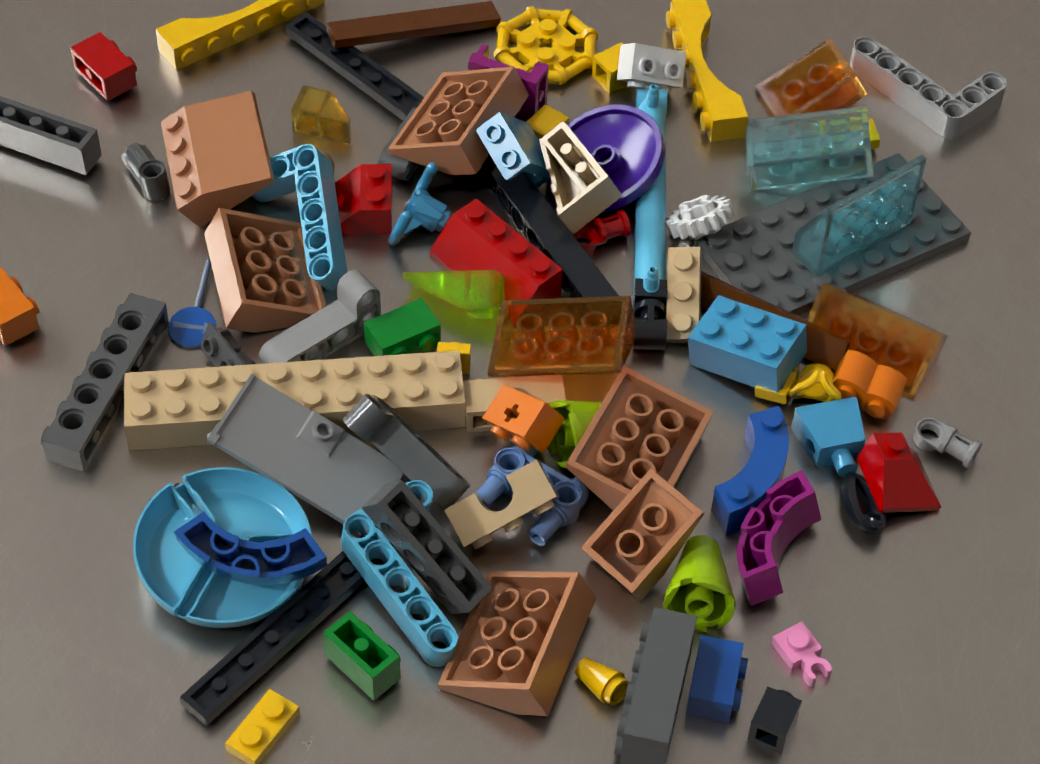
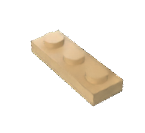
(683, 292)

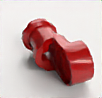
(601, 230)

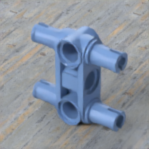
(569, 491)

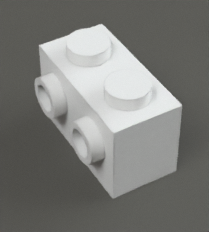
(651, 65)

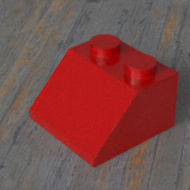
(366, 200)

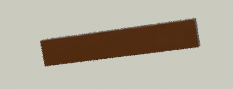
(413, 24)
(822, 345)

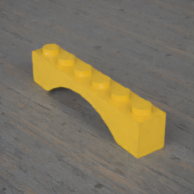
(197, 38)
(720, 107)

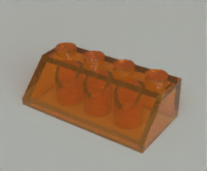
(879, 333)

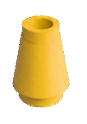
(602, 681)

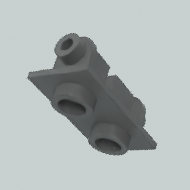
(223, 348)

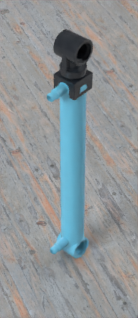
(650, 241)

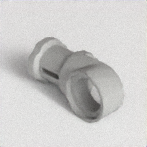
(948, 441)

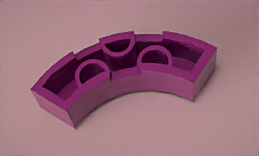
(769, 530)

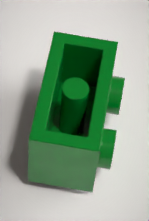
(403, 330)
(362, 655)

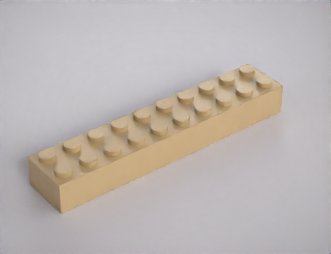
(186, 404)

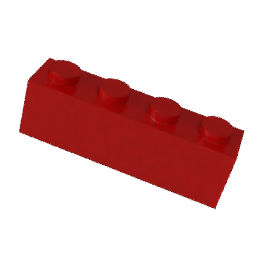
(483, 241)

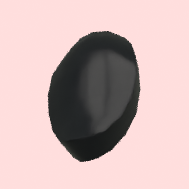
(861, 504)

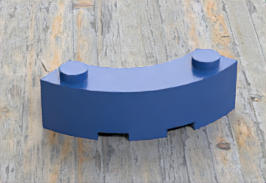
(768, 450)
(250, 561)

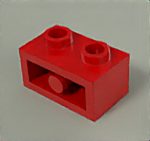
(104, 65)

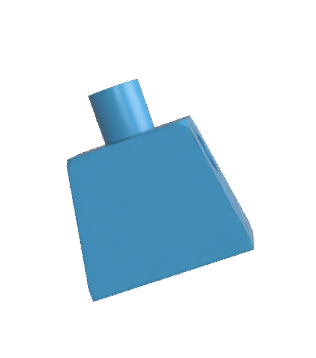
(831, 433)

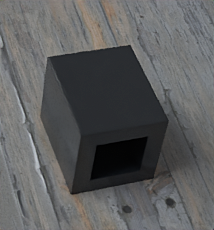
(774, 719)

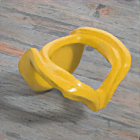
(816, 384)

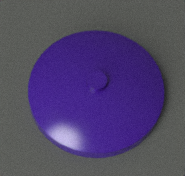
(624, 145)

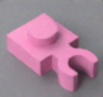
(802, 650)

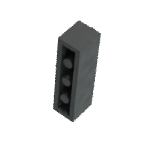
(48, 136)

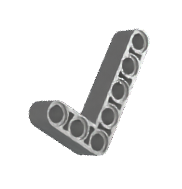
(922, 97)

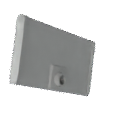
(301, 450)

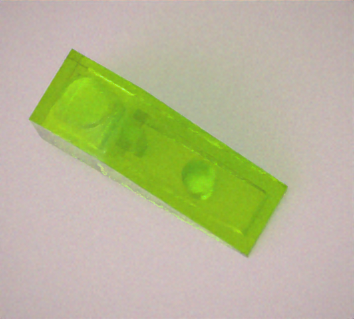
(473, 291)

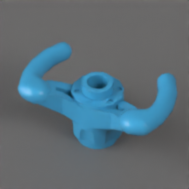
(421, 209)

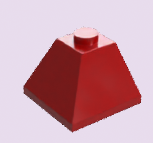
(896, 475)

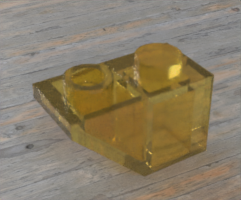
(320, 115)

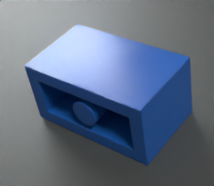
(715, 679)

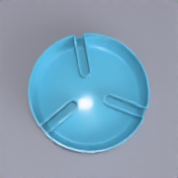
(239, 504)

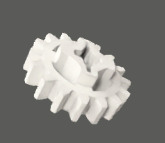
(699, 217)

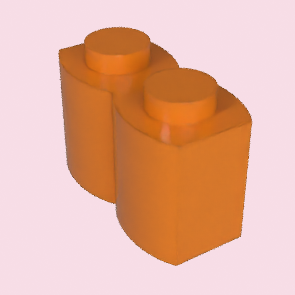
(874, 385)

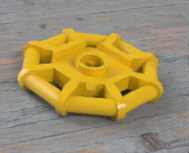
(547, 34)

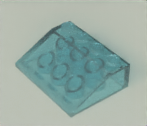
(809, 148)
(859, 219)

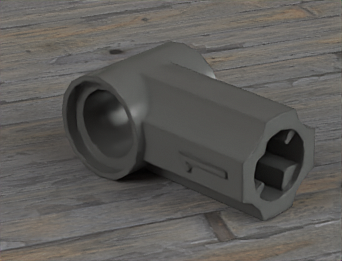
(147, 171)

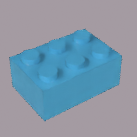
(747, 344)

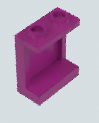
(535, 81)

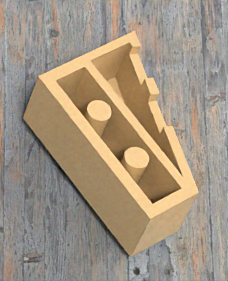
(576, 178)

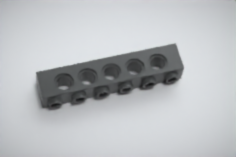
(100, 388)

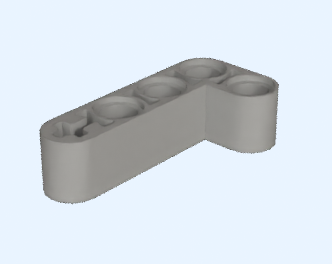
(329, 327)

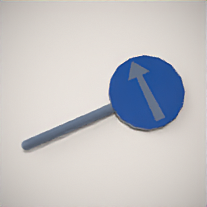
(189, 324)

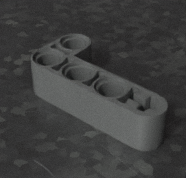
(402, 445)

